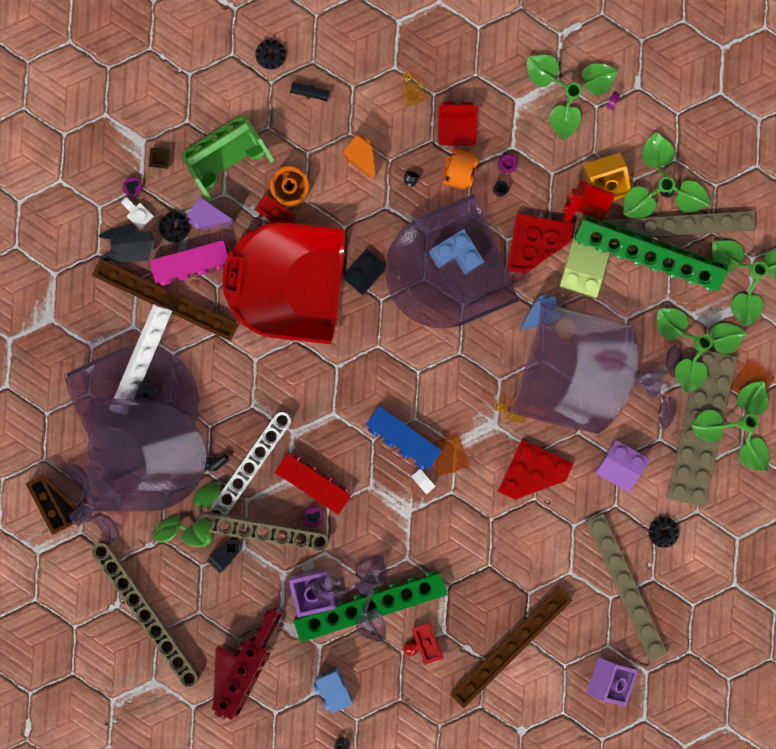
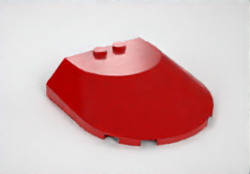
(287, 281)

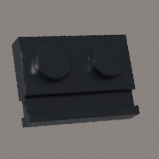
(364, 272)

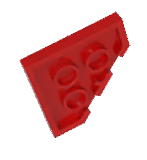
(535, 241)
(533, 471)

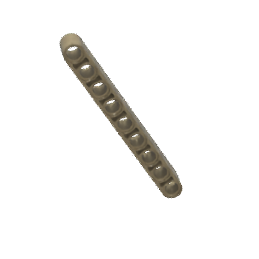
(147, 624)

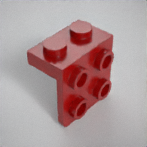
(457, 124)
(588, 200)

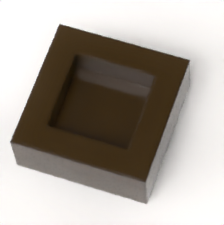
(159, 158)

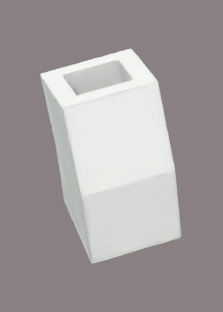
(423, 481)

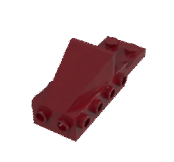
(239, 670)

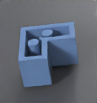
(458, 248)
(333, 689)

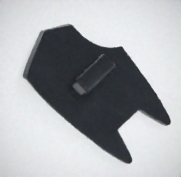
(128, 244)

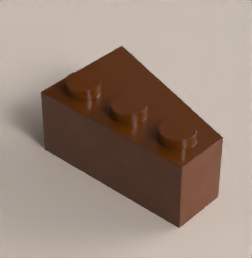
(51, 504)

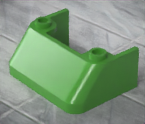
(222, 151)

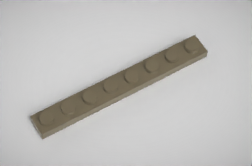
(689, 224)
(626, 587)

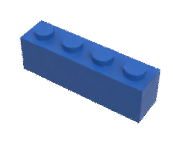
(403, 437)

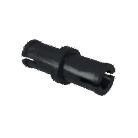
(309, 91)

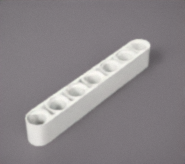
(255, 460)

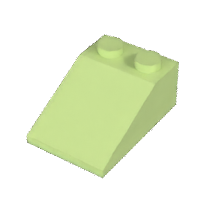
(583, 270)

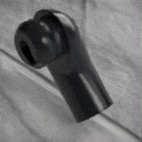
(214, 464)

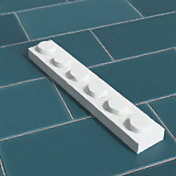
(143, 352)

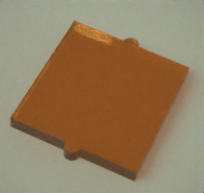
(751, 374)
(452, 455)

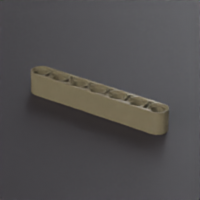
(270, 536)

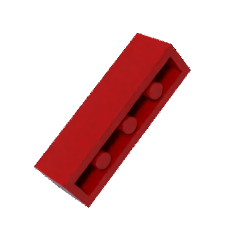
(312, 483)

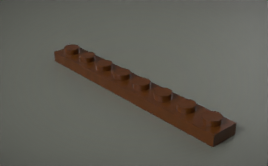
(159, 296)
(511, 647)

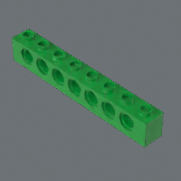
(645, 244)
(437, 590)

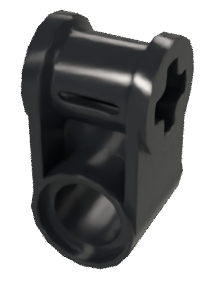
(223, 556)

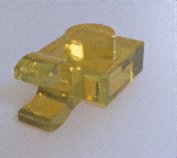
(412, 92)
(509, 416)

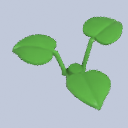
(566, 119)
(639, 202)
(743, 306)
(691, 373)
(755, 401)
(198, 533)

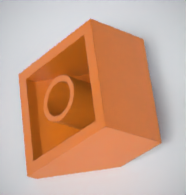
(360, 155)

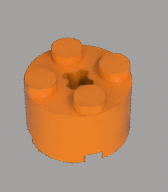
(459, 169)
(280, 181)

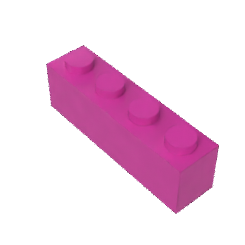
(189, 262)

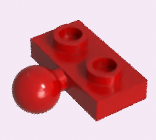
(425, 642)

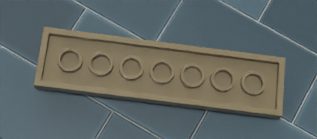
(695, 456)

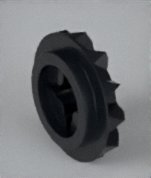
(279, 56)
(176, 236)
(654, 533)

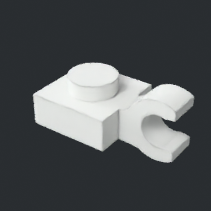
(138, 214)

